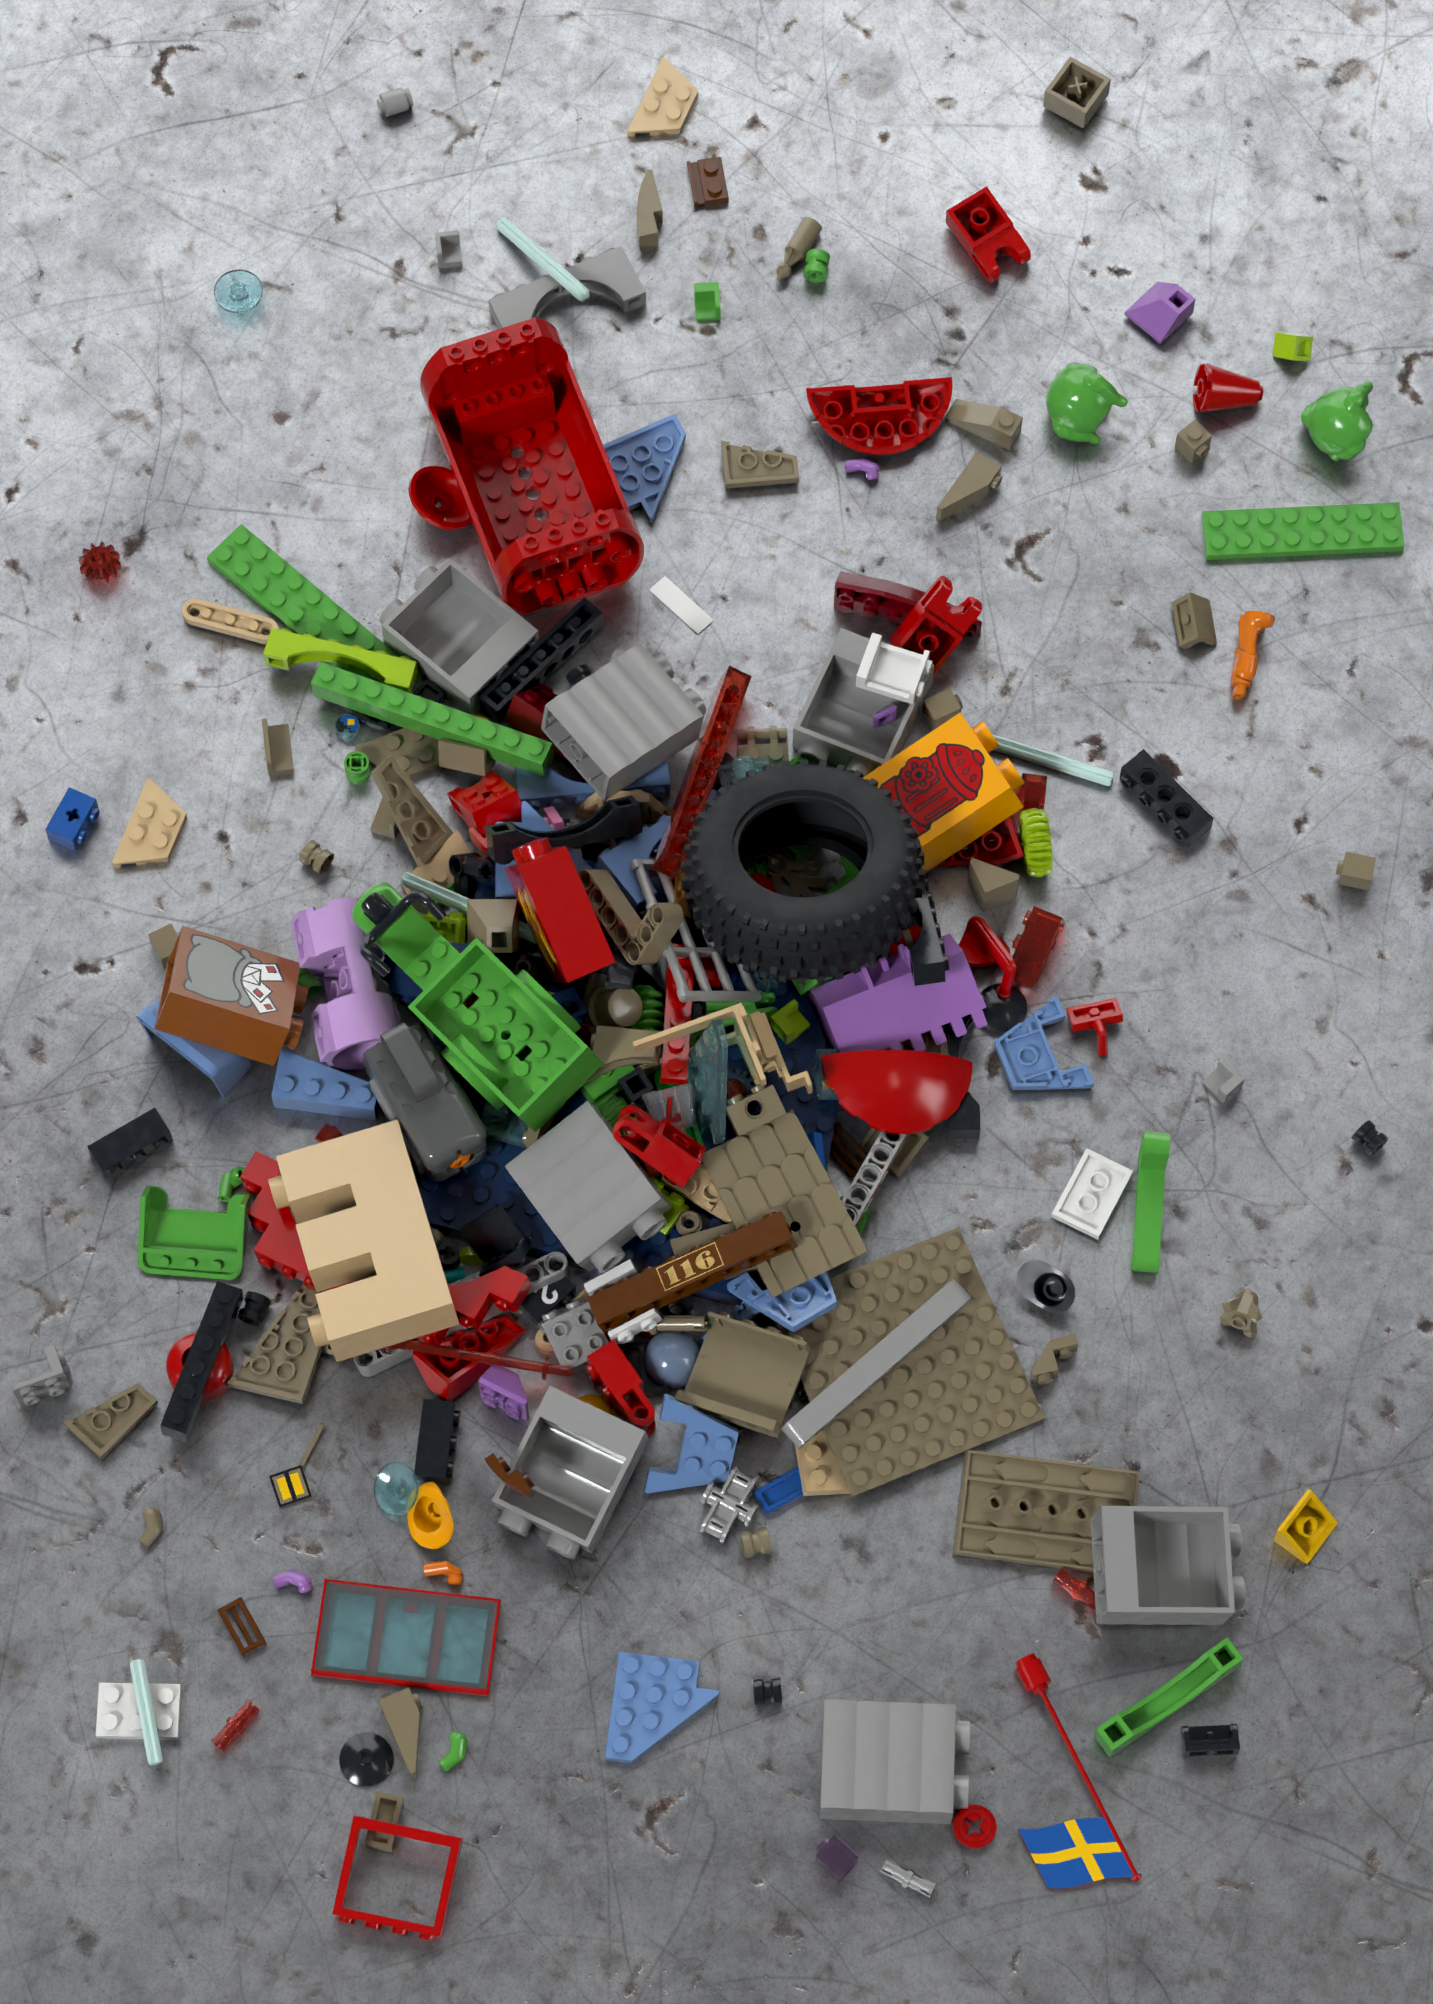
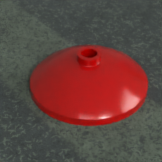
(438, 498)

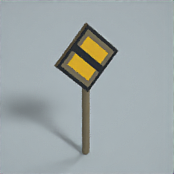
(291, 1485)

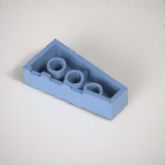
(321, 1089)

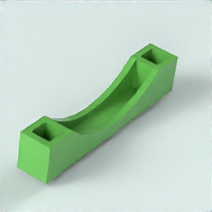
(1178, 1692)

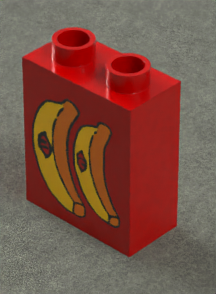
(558, 911)

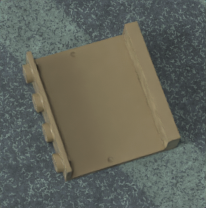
(746, 1374)

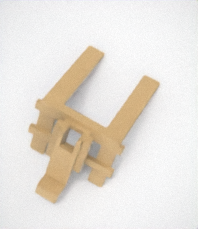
(752, 1036)

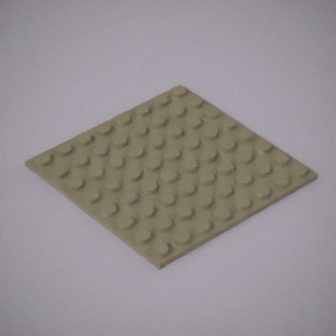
(941, 1397)

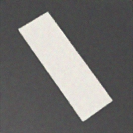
(681, 605)

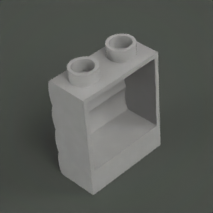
(457, 633)
(839, 715)
(623, 720)
(589, 1189)
(578, 1471)
(1165, 1565)
(892, 1761)

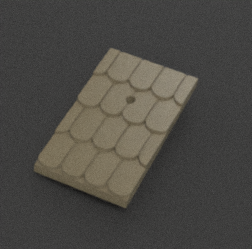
(777, 1172)
(1035, 1508)

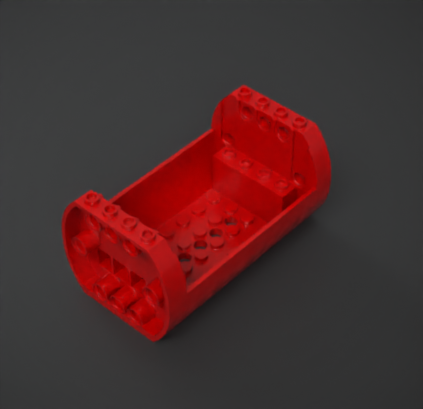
(522, 395)

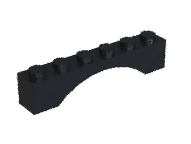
(614, 819)
(927, 954)
(966, 1119)
(192, 1382)

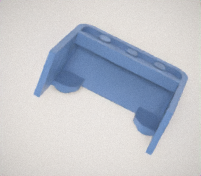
(217, 1064)

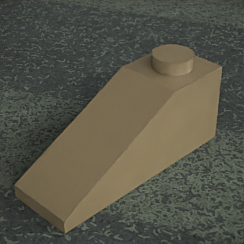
(986, 421)
(973, 484)
(404, 1721)

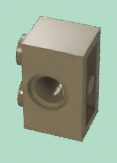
(769, 1109)

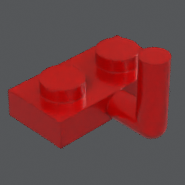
(1096, 1016)

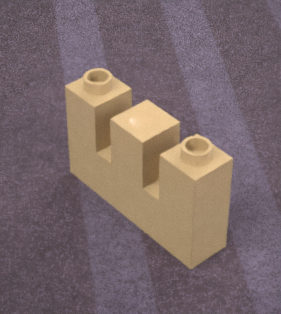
(378, 1236)

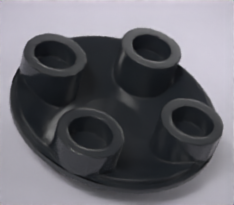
(1003, 1012)

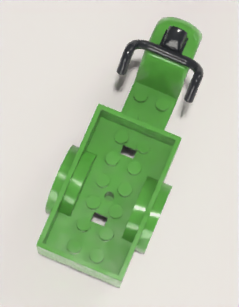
(497, 1026)

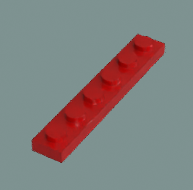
(676, 1052)

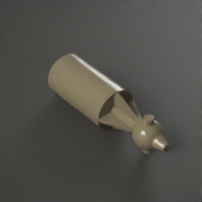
(799, 245)

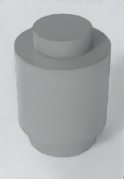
(395, 101)

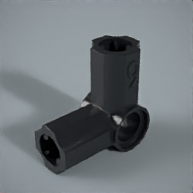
(469, 869)

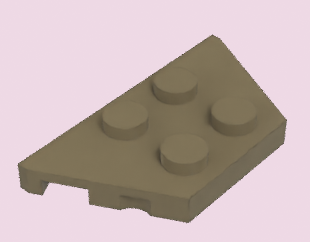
(411, 750)

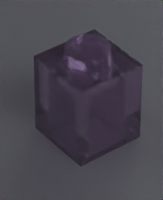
(835, 1858)

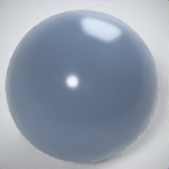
(670, 1358)

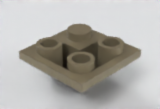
(494, 924)

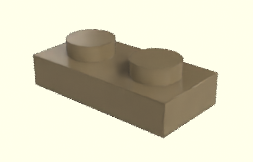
(385, 1809)

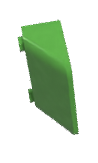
(191, 1239)

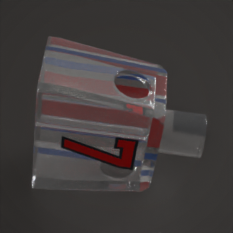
(673, 1105)

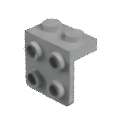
(573, 1333)
(50, 1383)

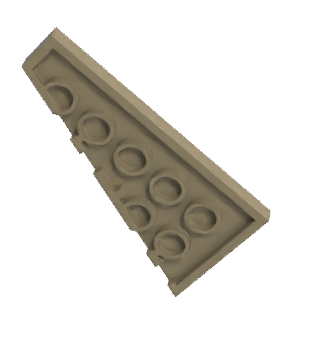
(284, 1354)

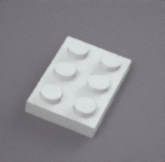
(1092, 1193)
(119, 1711)

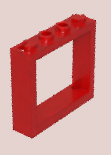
(399, 1926)

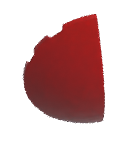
(884, 416)
(898, 1087)

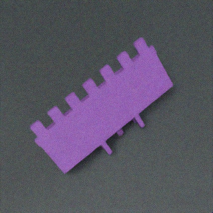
(885, 1006)

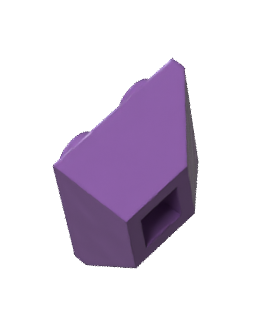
(1161, 310)
(504, 1389)

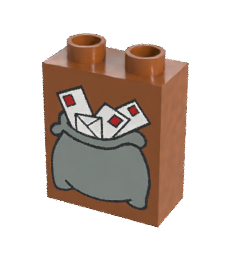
(231, 997)

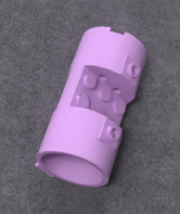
(353, 1011)

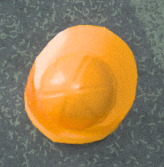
(430, 1518)

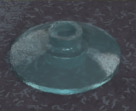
(235, 283)
(388, 1485)

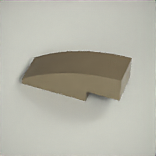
(648, 212)

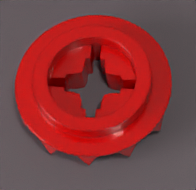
(974, 1813)

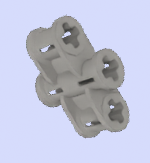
(729, 1504)

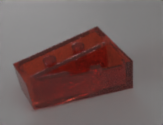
(1035, 945)

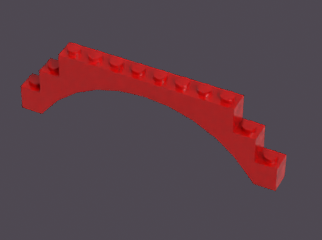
(282, 1250)

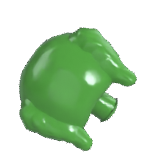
(1080, 402)
(1340, 421)

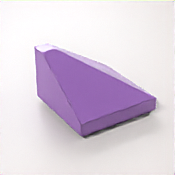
(884, 716)

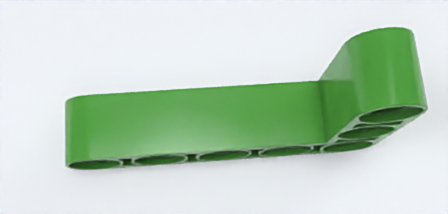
(1149, 1201)

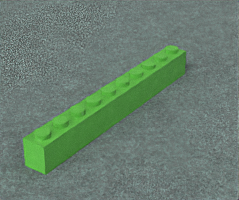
(432, 718)

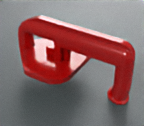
(986, 948)

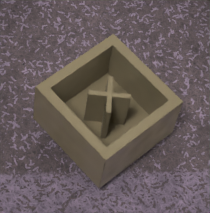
(1076, 92)

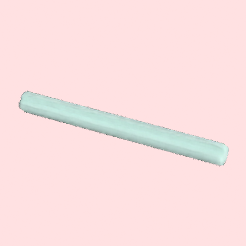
(545, 261)
(1054, 761)
(450, 898)

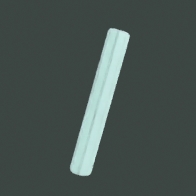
(146, 1712)

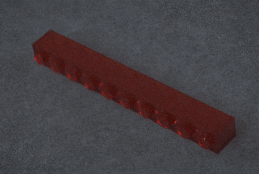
(701, 769)

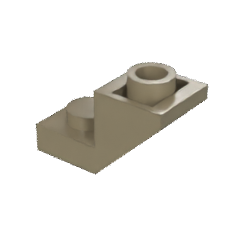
(1046, 1366)

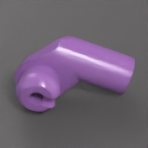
(863, 465)
(294, 1577)

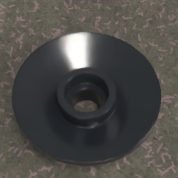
(530, 958)
(369, 1772)

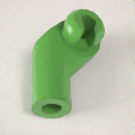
(229, 1182)
(457, 1753)

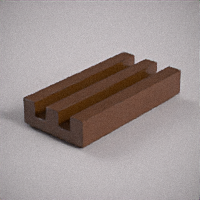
(852, 1172)
(252, 1645)

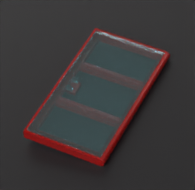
(406, 1637)

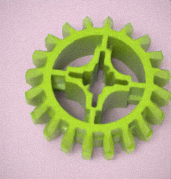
(1036, 842)

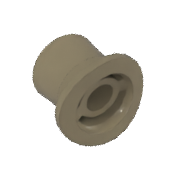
(613, 1007)

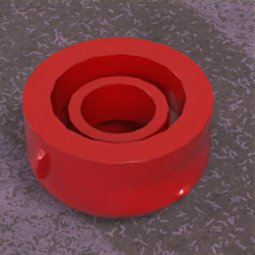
(220, 1374)

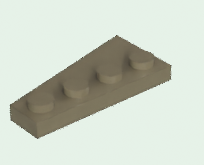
(415, 817)

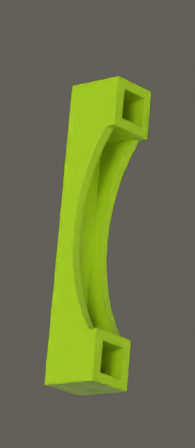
(289, 649)

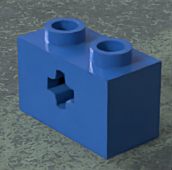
(72, 806)

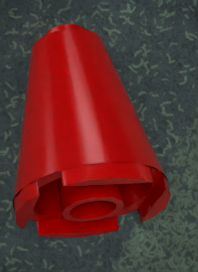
(1224, 389)

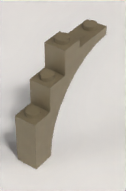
(615, 1050)

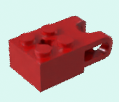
(986, 232)
(938, 621)
(486, 802)
(659, 1145)
(620, 1386)

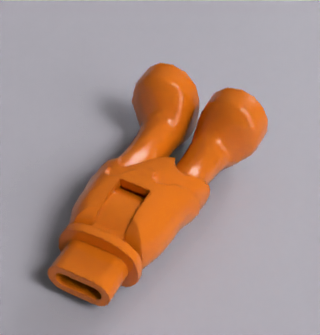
(1246, 655)

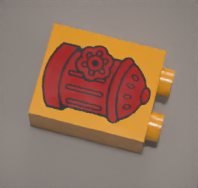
(951, 787)

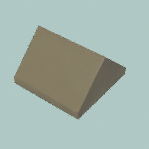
(991, 884)

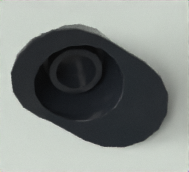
(1045, 1286)

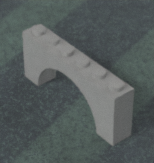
(604, 274)

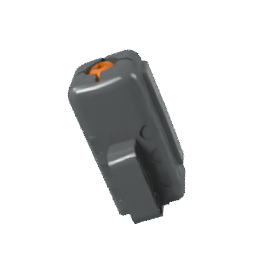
(428, 1101)

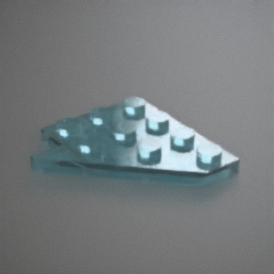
(709, 1076)

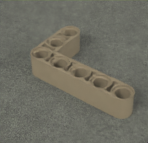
(637, 939)

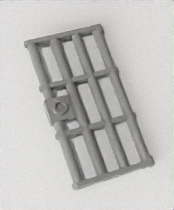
(694, 953)

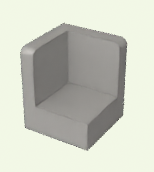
(448, 249)
(1224, 1082)

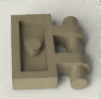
(774, 751)

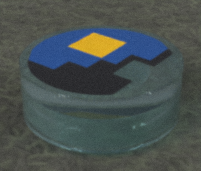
(347, 726)

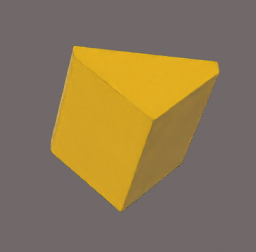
(1305, 1527)

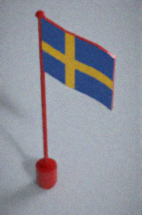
(1079, 1848)

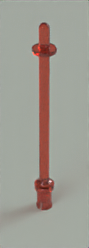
(451, 1352)

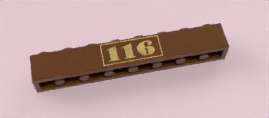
(692, 1271)

